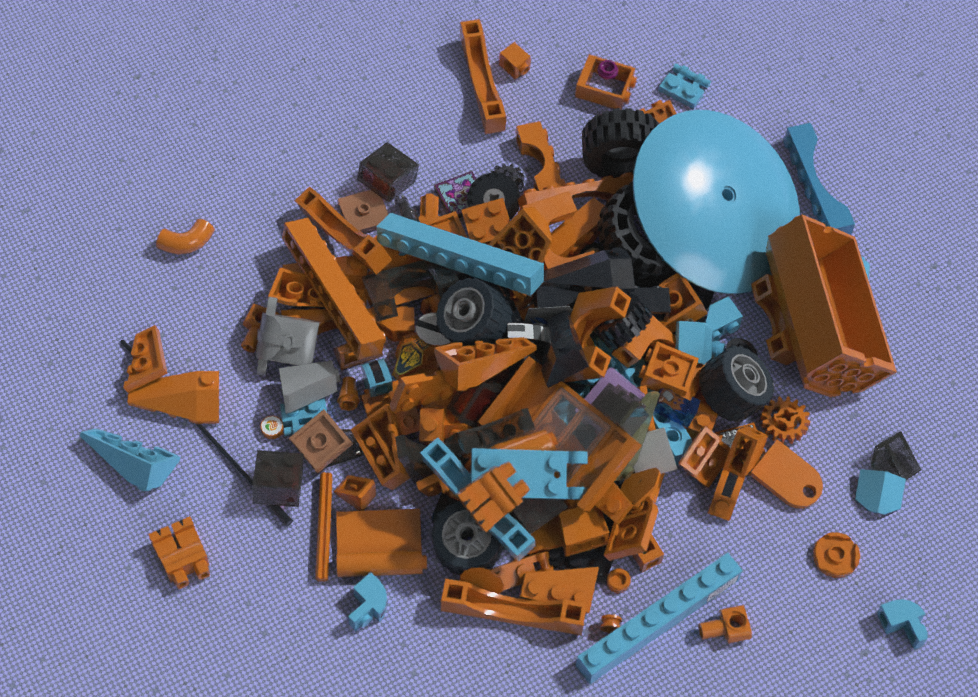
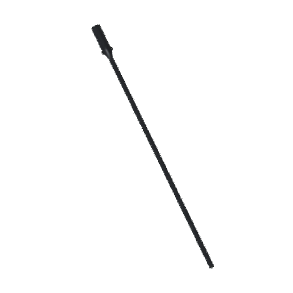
(277, 510)

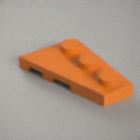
(147, 360)
(561, 584)

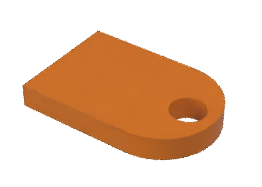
(787, 475)

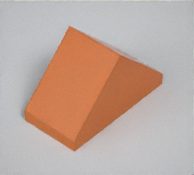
(357, 491)

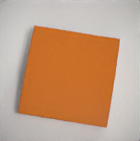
(705, 457)

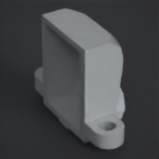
(284, 339)

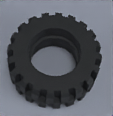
(614, 140)

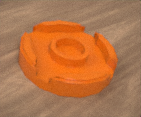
(836, 555)

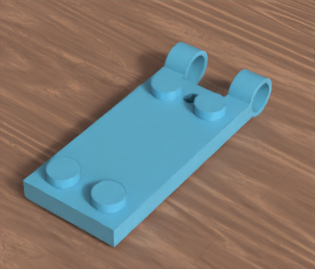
(535, 469)

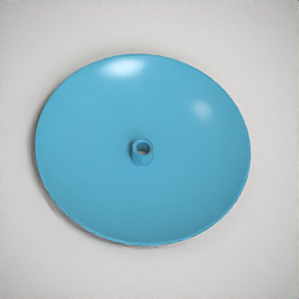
(712, 198)

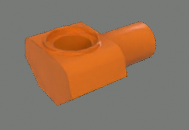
(252, 323)
(723, 627)

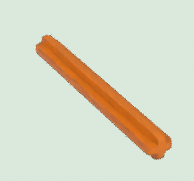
(323, 528)

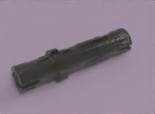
(405, 208)

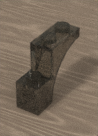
(488, 435)

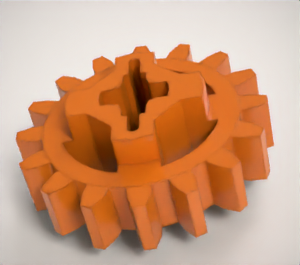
(785, 420)

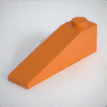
(474, 364)

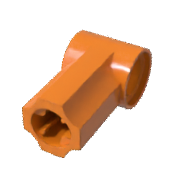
(428, 207)

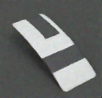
(528, 331)

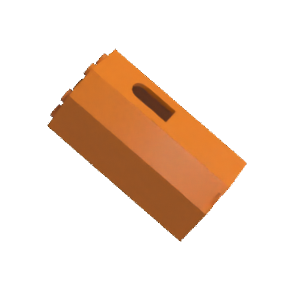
(828, 308)

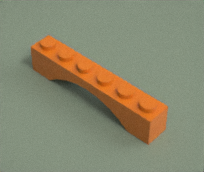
(487, 97)
(600, 189)
(357, 243)
(393, 328)
(551, 615)

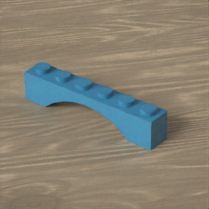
(801, 144)

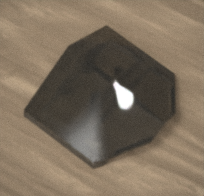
(895, 457)

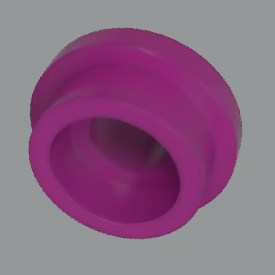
(607, 69)

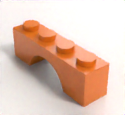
(534, 142)
(767, 298)

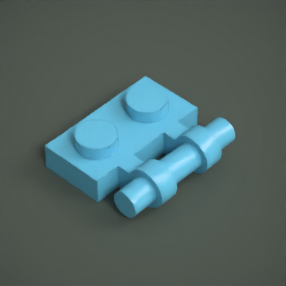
(682, 90)
(301, 416)

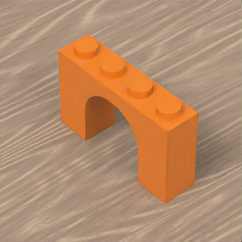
(555, 210)
(588, 312)
(655, 331)

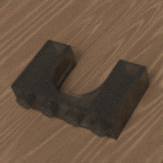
(383, 287)

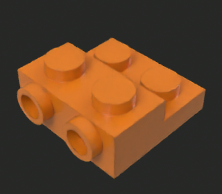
(668, 369)

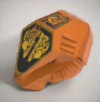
(414, 357)

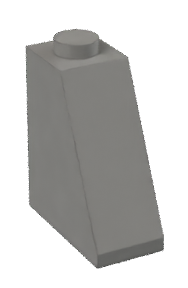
(307, 383)

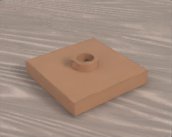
(363, 210)
(320, 441)

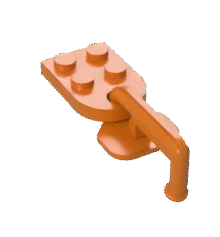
(637, 526)

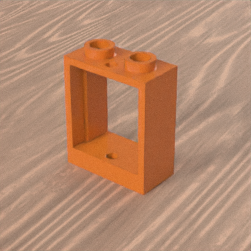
(602, 97)

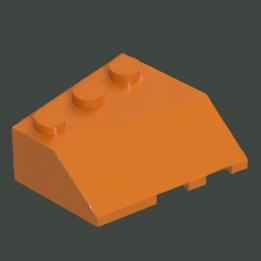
(525, 236)

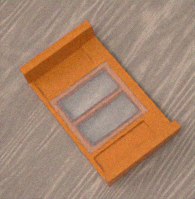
(574, 424)

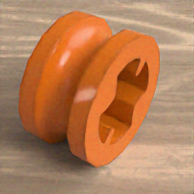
(610, 623)

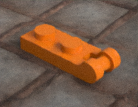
(513, 572)

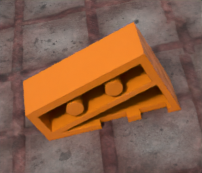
(378, 443)

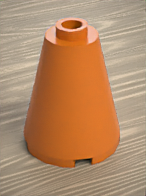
(535, 441)

